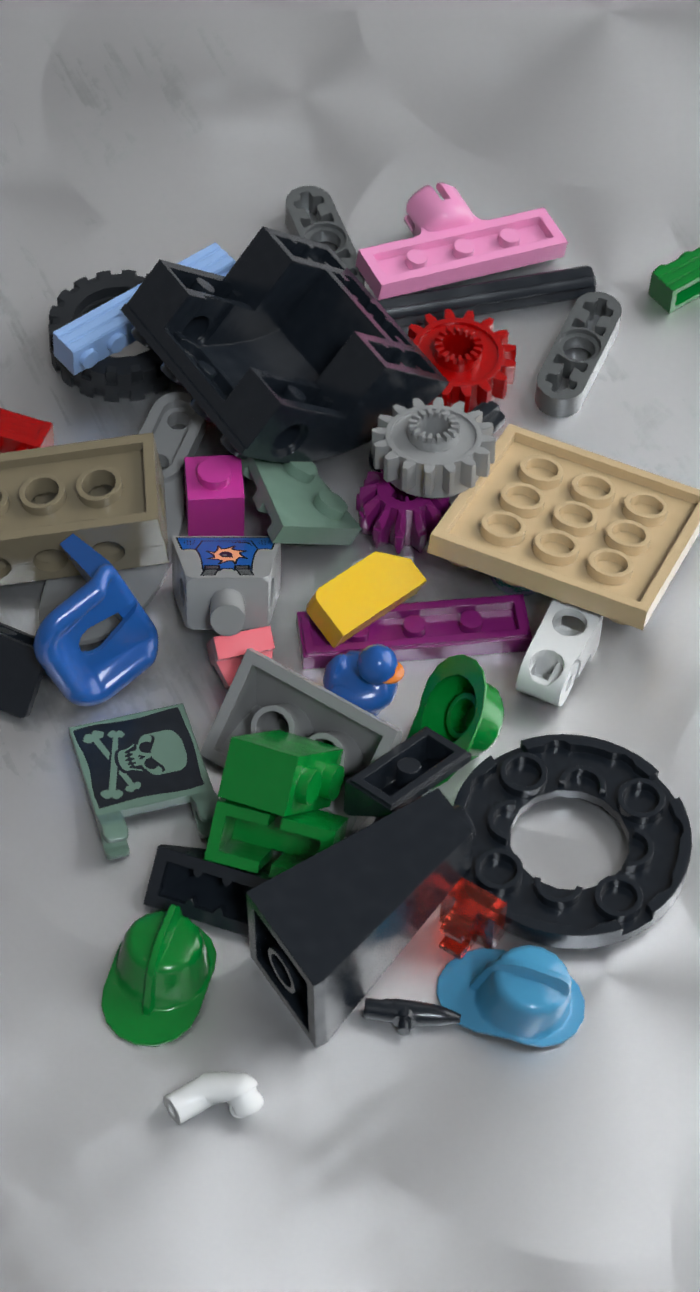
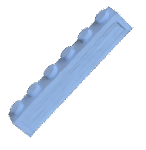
(108, 330)

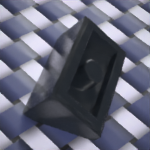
(403, 774)

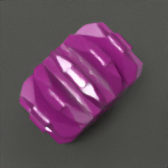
(396, 515)

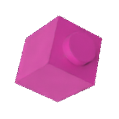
(214, 496)

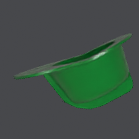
(461, 706)
(158, 978)

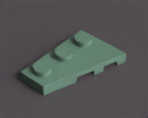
(299, 504)

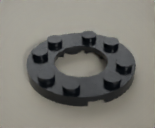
(603, 775)

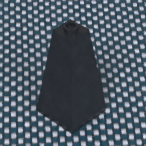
(351, 909)

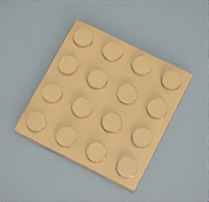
(572, 527)

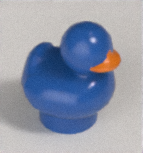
(365, 677)

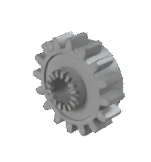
(433, 448)

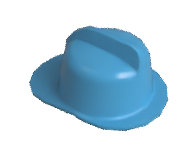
(513, 995)

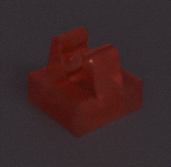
(471, 917)

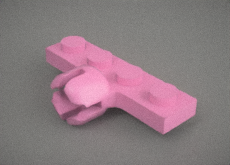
(456, 245)

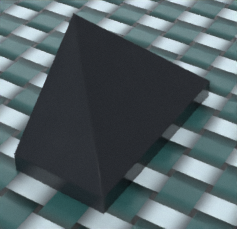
(201, 887)

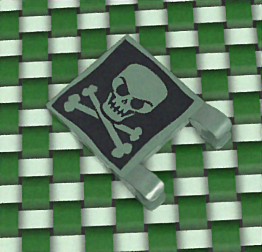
(142, 767)

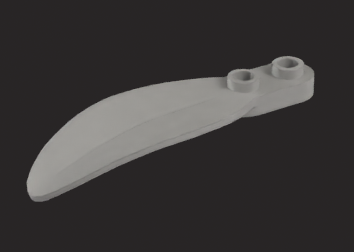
(172, 448)

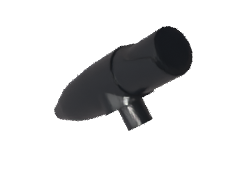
(409, 1013)

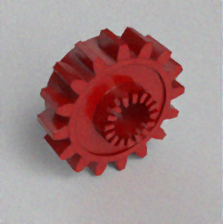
(468, 356)

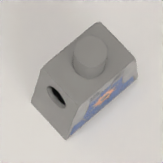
(226, 581)

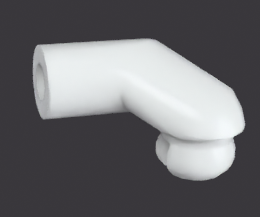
(215, 1088)

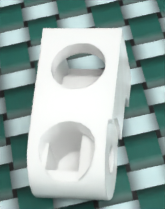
(558, 653)

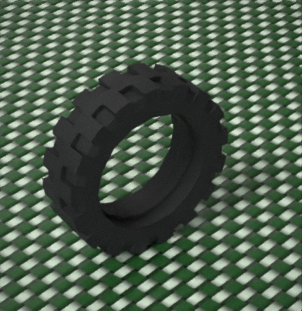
(113, 375)

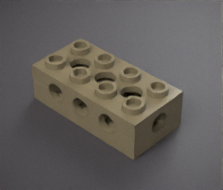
(95, 489)

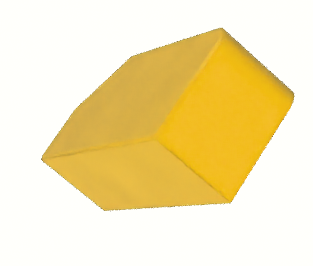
(363, 595)

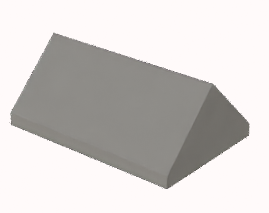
(277, 698)

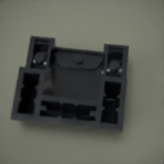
(281, 349)

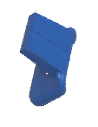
(128, 651)

